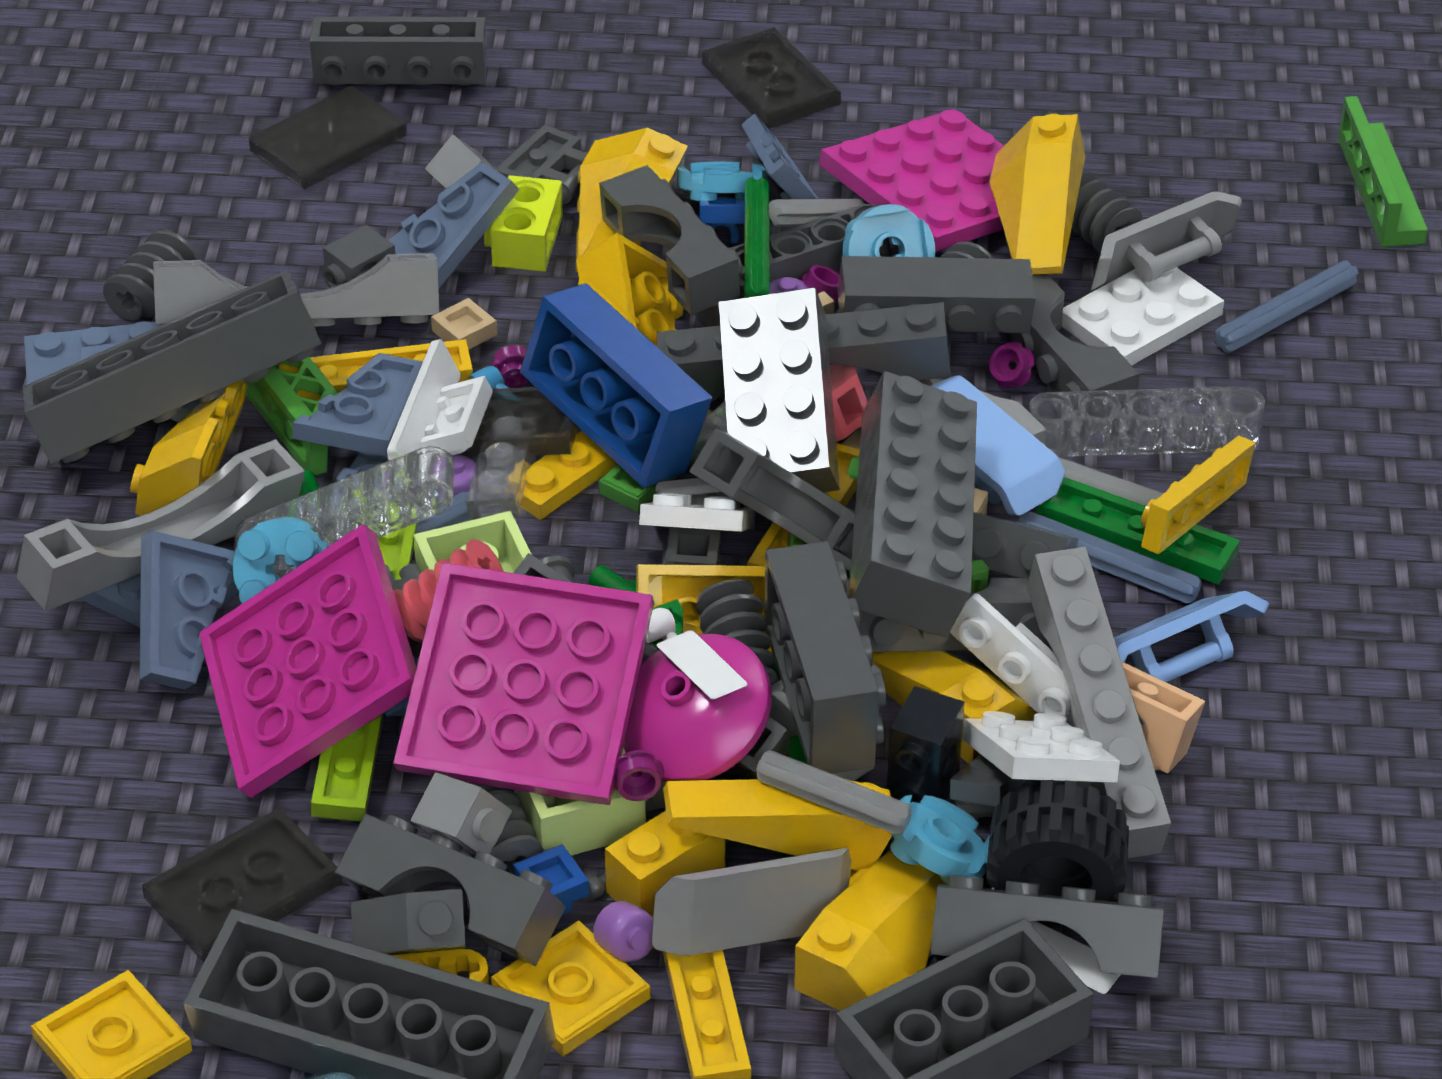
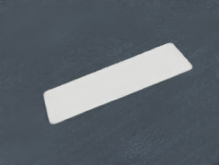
(702, 664)
(1078, 958)

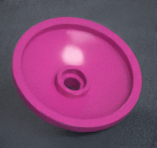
(689, 730)

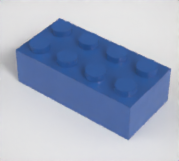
(615, 385)

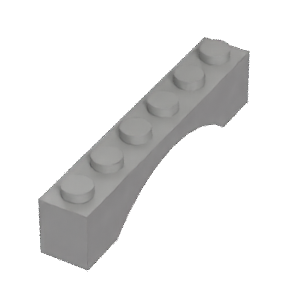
(393, 287)
(81, 558)
(1080, 635)

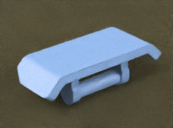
(1008, 457)
(1207, 613)

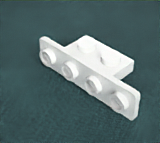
(440, 408)
(1015, 658)

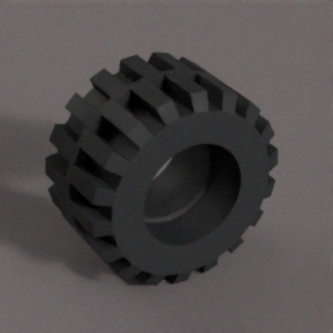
(1059, 839)

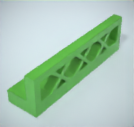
(1380, 178)
(280, 406)

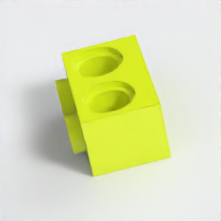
(527, 226)

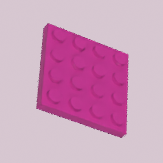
(930, 166)
(308, 660)
(525, 683)

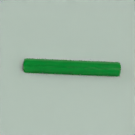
(757, 238)

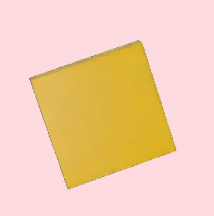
(581, 984)
(112, 1033)

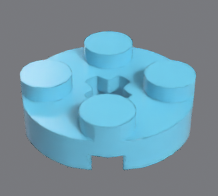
(715, 177)
(889, 221)
(261, 548)
(941, 840)

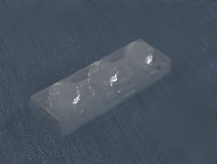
(500, 472)

